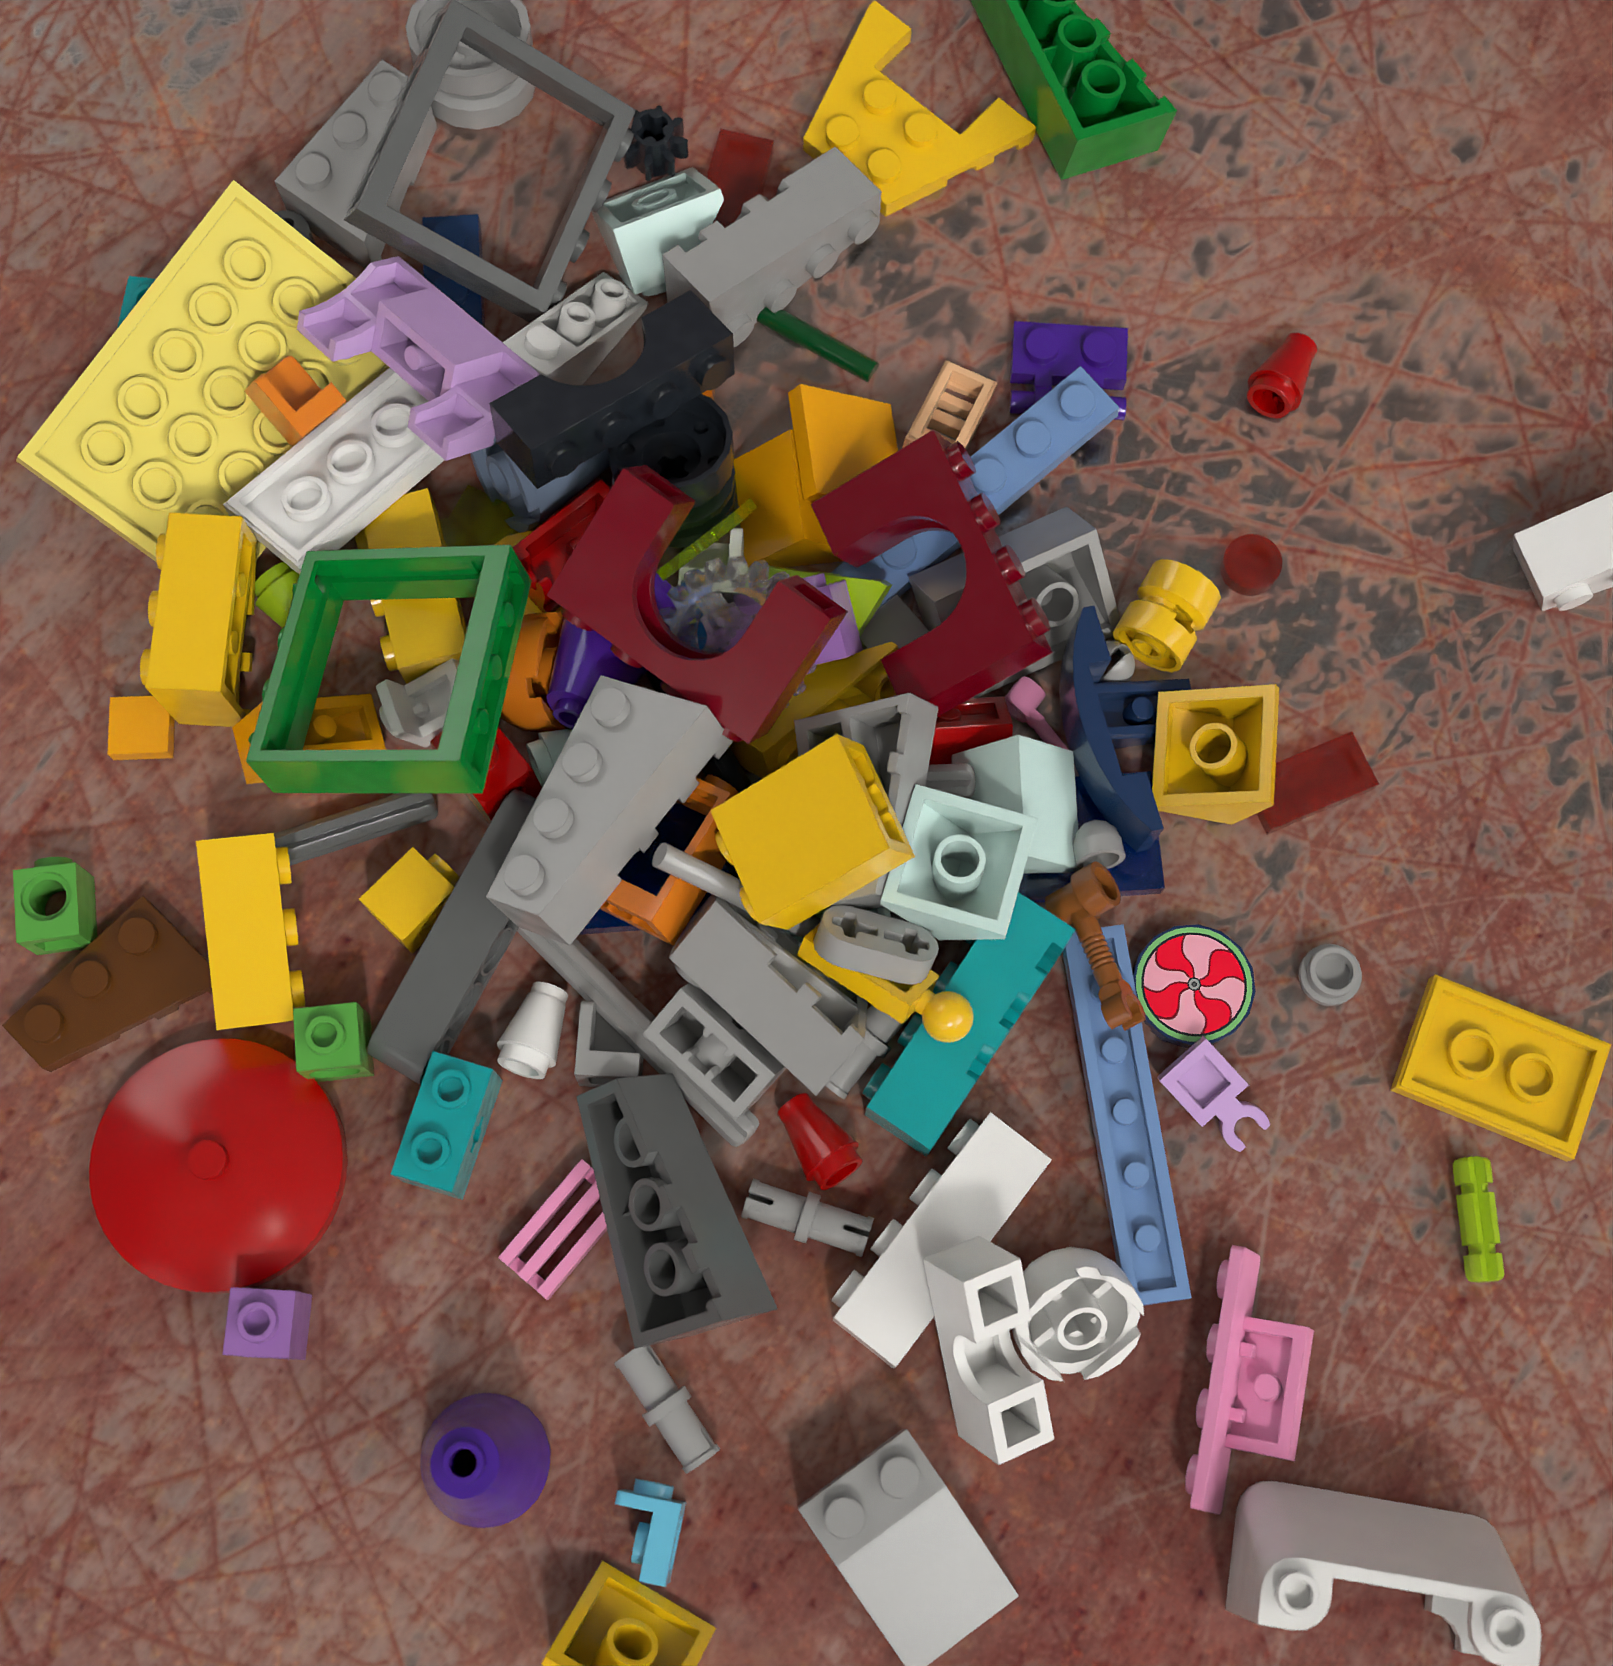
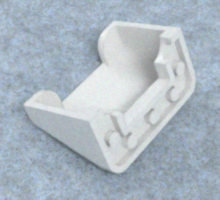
(1302, 1537)

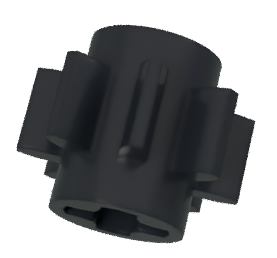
(656, 143)

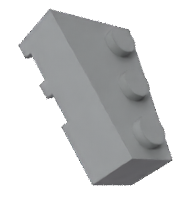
(333, 163)
(899, 744)
(771, 991)

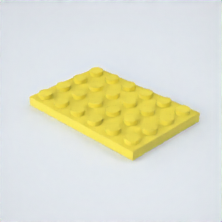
(164, 401)

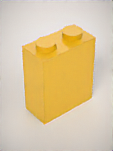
(810, 833)

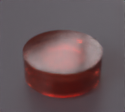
(1251, 565)

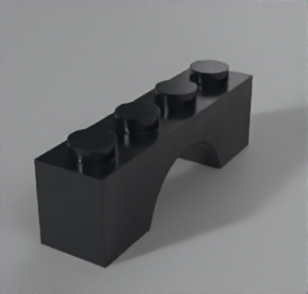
(559, 425)

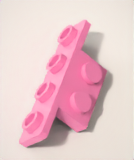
(1253, 1384)

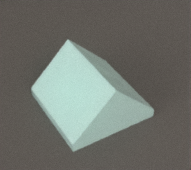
(1035, 782)
(962, 867)

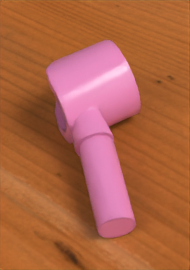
(1022, 706)

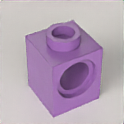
(267, 1323)

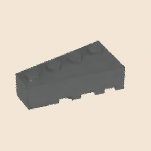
(667, 1214)

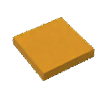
(837, 437)

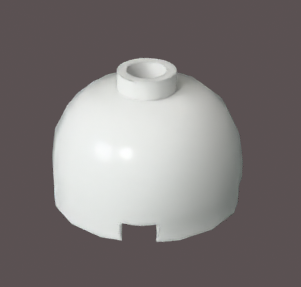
(1079, 1314)

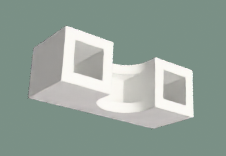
(975, 1302)

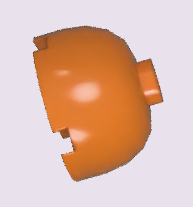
(531, 673)

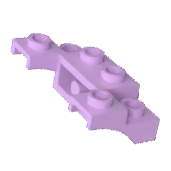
(427, 345)

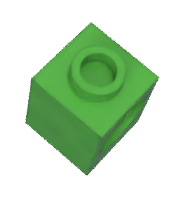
(70, 927)
(333, 1042)

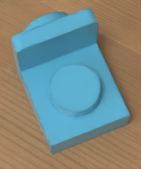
(654, 1542)

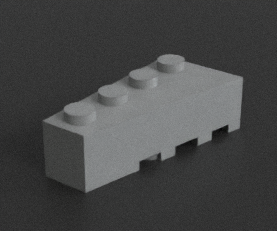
(776, 243)
(601, 804)

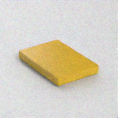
(1501, 1068)

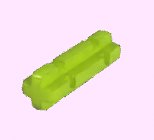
(1478, 1219)

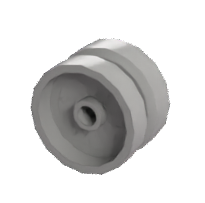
(474, 88)

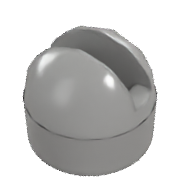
(1124, 668)
(1099, 843)

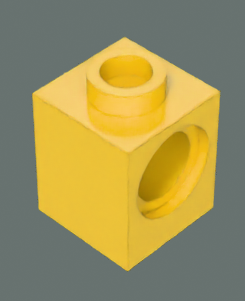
(411, 897)

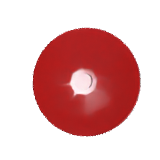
(217, 1166)

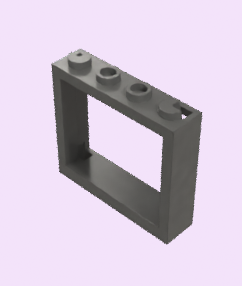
(372, 215)

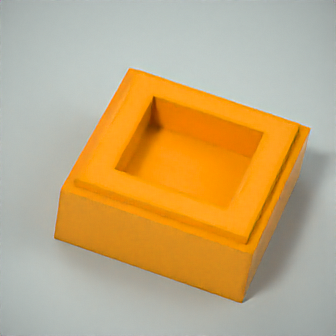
(139, 729)

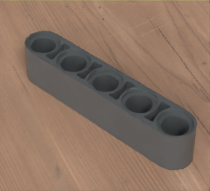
(454, 958)

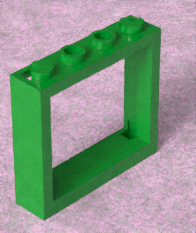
(477, 698)

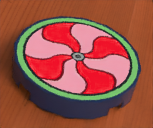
(1193, 985)

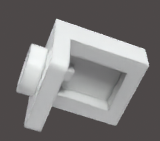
(420, 707)

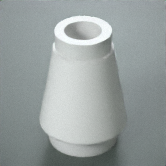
(534, 1033)

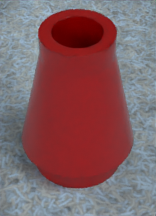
(1281, 379)
(819, 1142)

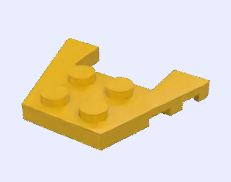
(892, 134)

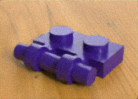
(1050, 352)

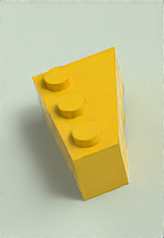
(201, 618)

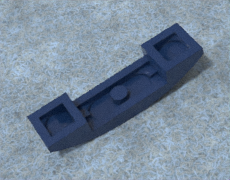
(1122, 800)

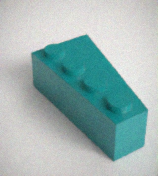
(998, 980)

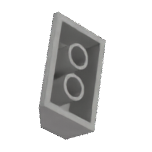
(1061, 573)

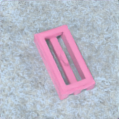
(541, 1218)

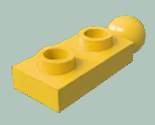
(944, 1015)

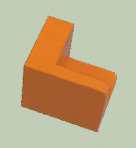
(293, 399)

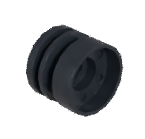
(692, 453)

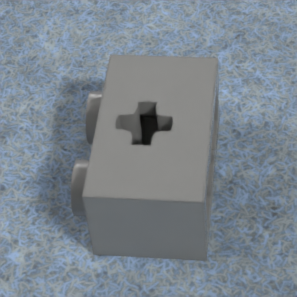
(714, 1050)

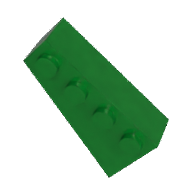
(1075, 84)

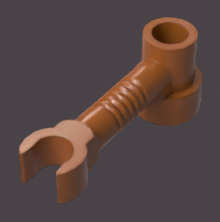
(1081, 904)

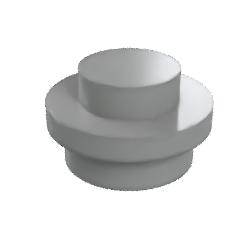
(1330, 975)

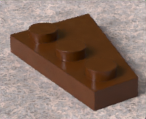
(120, 980)

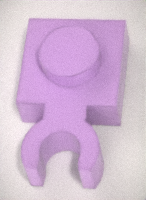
(1208, 1087)

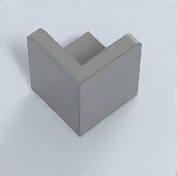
(602, 1051)

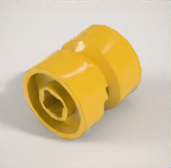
(1169, 611)

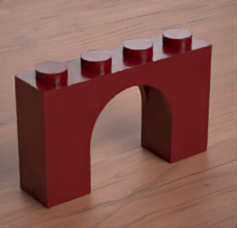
(612, 591)
(994, 623)

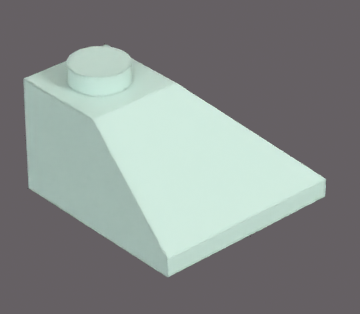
(652, 221)

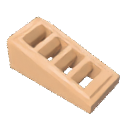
(960, 381)

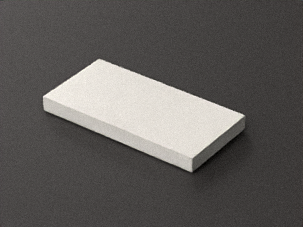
(338, 474)

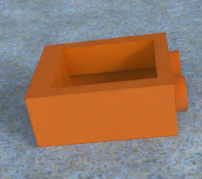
(675, 904)

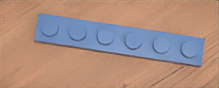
(1005, 471)
(1127, 1133)

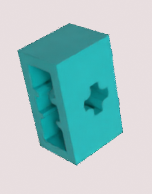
(447, 1125)

